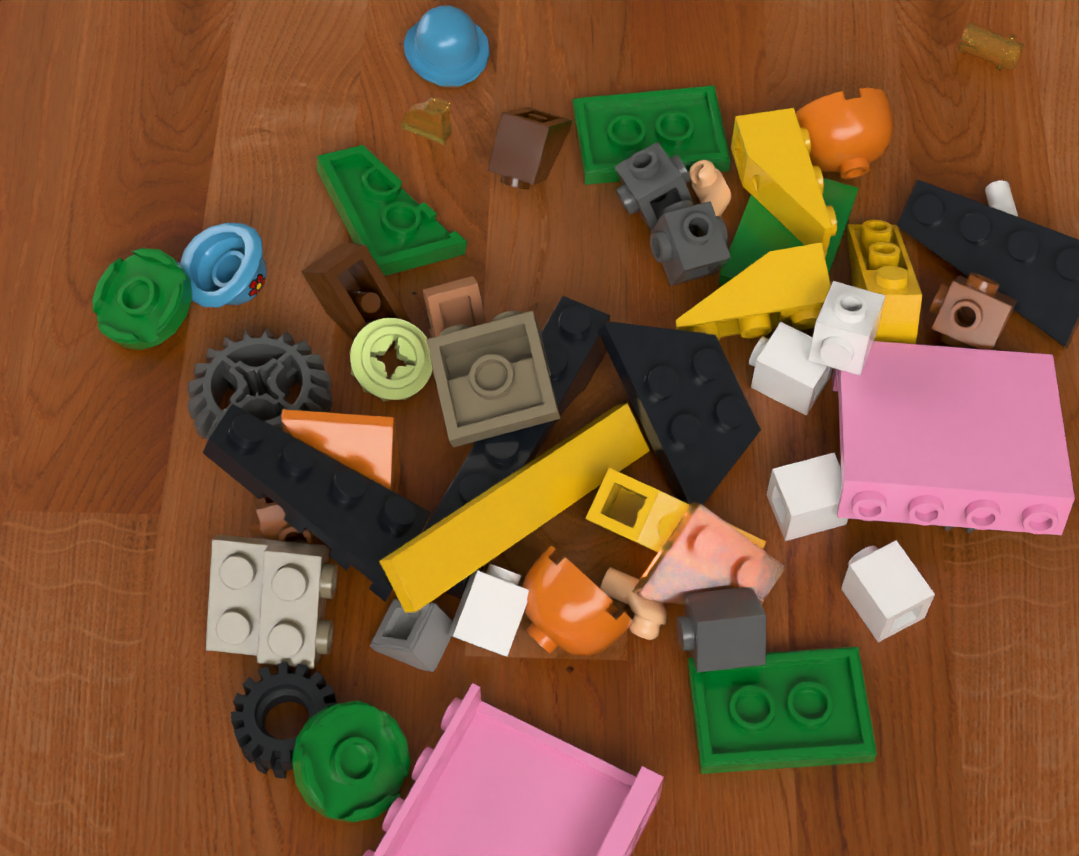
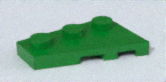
(382, 214)

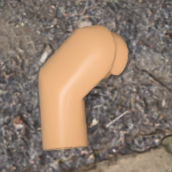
(710, 186)
(648, 613)

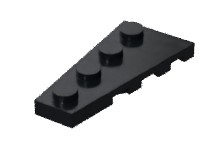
(1023, 257)
(318, 494)

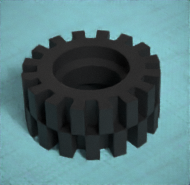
(264, 695)

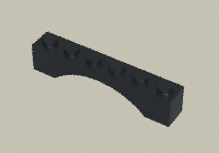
(573, 357)

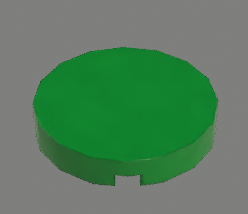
(142, 299)
(350, 761)

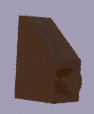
(527, 146)
(353, 289)

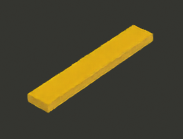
(512, 508)

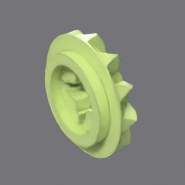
(410, 347)

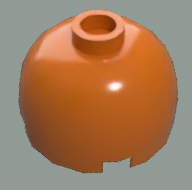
(848, 132)
(569, 608)

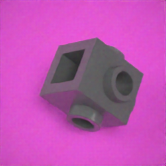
(652, 183)
(689, 241)

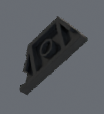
(684, 403)

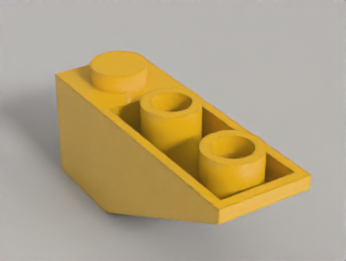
(779, 174)
(883, 267)
(776, 288)
(640, 511)

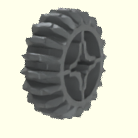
(261, 377)

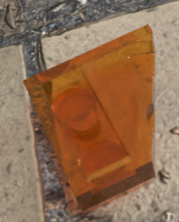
(707, 557)

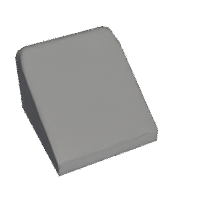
(414, 636)

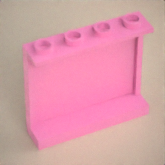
(954, 439)
(515, 793)

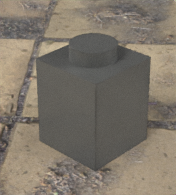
(723, 629)

